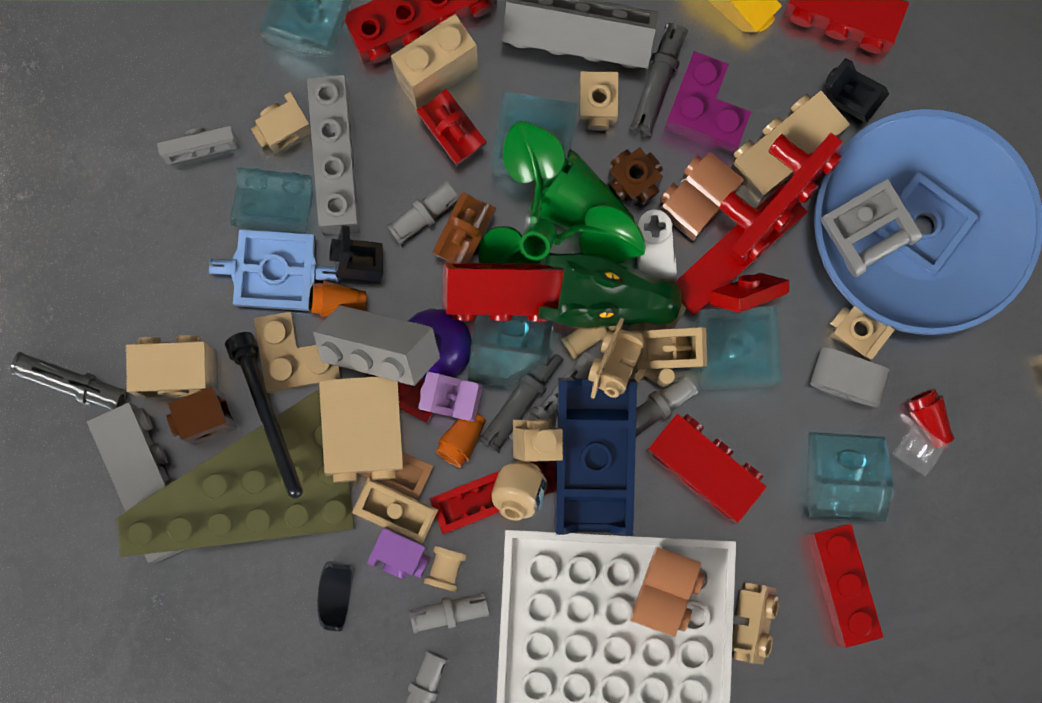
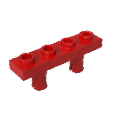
(777, 214)

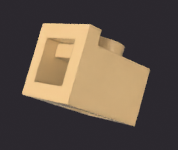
(281, 125)
(860, 346)
(536, 440)

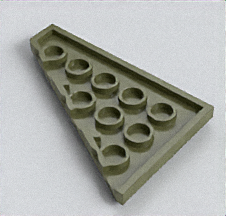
(242, 494)

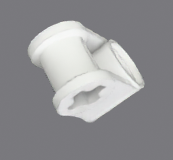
(659, 257)

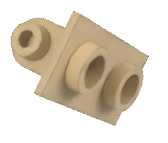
(609, 372)
(760, 610)

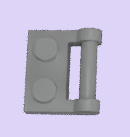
(863, 217)

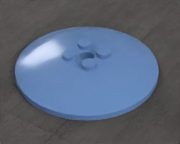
(981, 212)

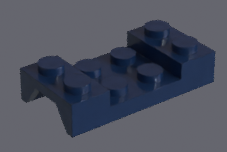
(598, 459)

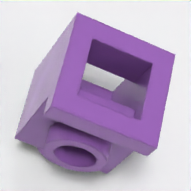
(399, 555)

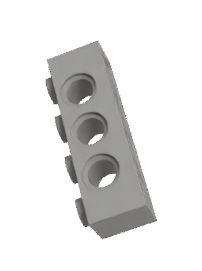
(333, 154)

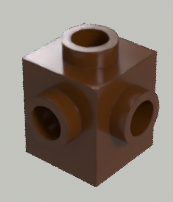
(632, 189)

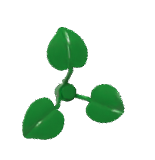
(537, 154)

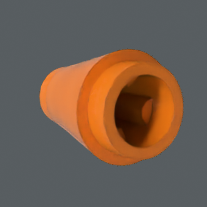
(329, 296)
(460, 441)

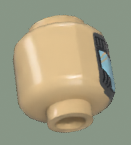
(519, 490)

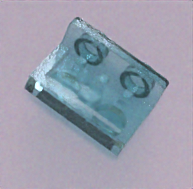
(272, 200)

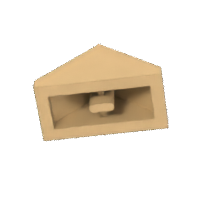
(673, 348)

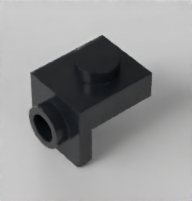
(854, 91)
(356, 258)

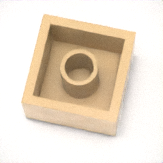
(170, 369)

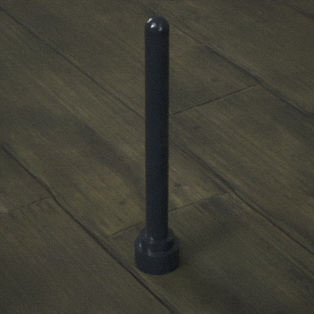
(243, 350)

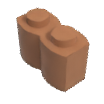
(700, 195)
(667, 592)

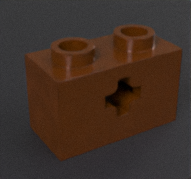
(200, 416)

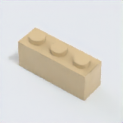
(806, 127)

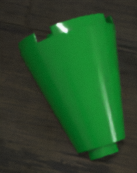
(573, 193)

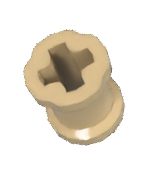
(445, 569)

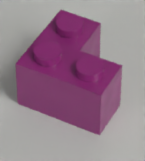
(699, 114)

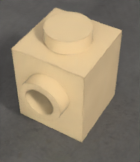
(598, 99)

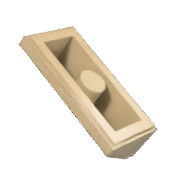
(395, 511)

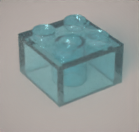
(740, 349)

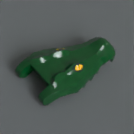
(602, 291)

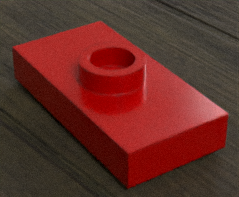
(749, 292)

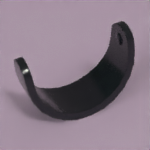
(334, 595)

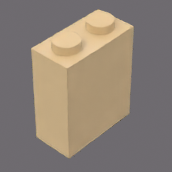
(435, 61)
(360, 428)

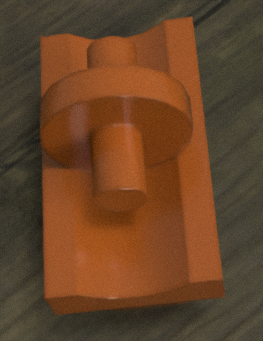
(464, 229)

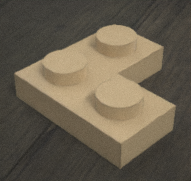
(281, 359)

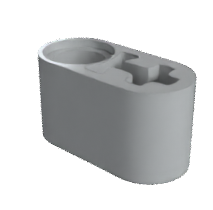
(850, 377)

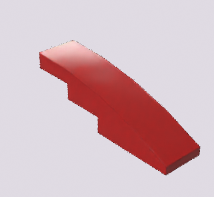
(718, 267)
(474, 500)

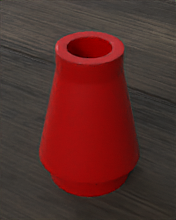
(931, 414)

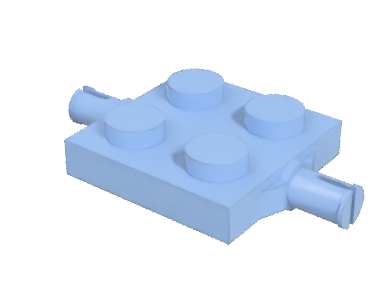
(273, 270)

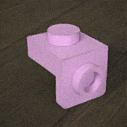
(450, 396)

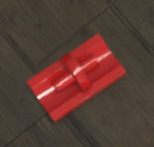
(451, 127)

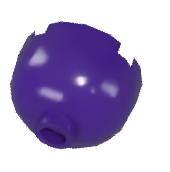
(452, 341)

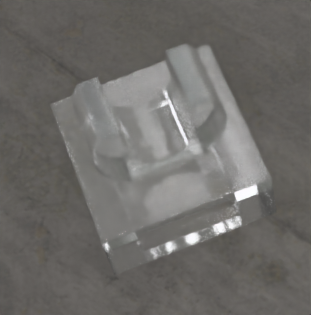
(920, 449)

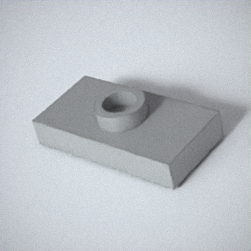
(197, 144)

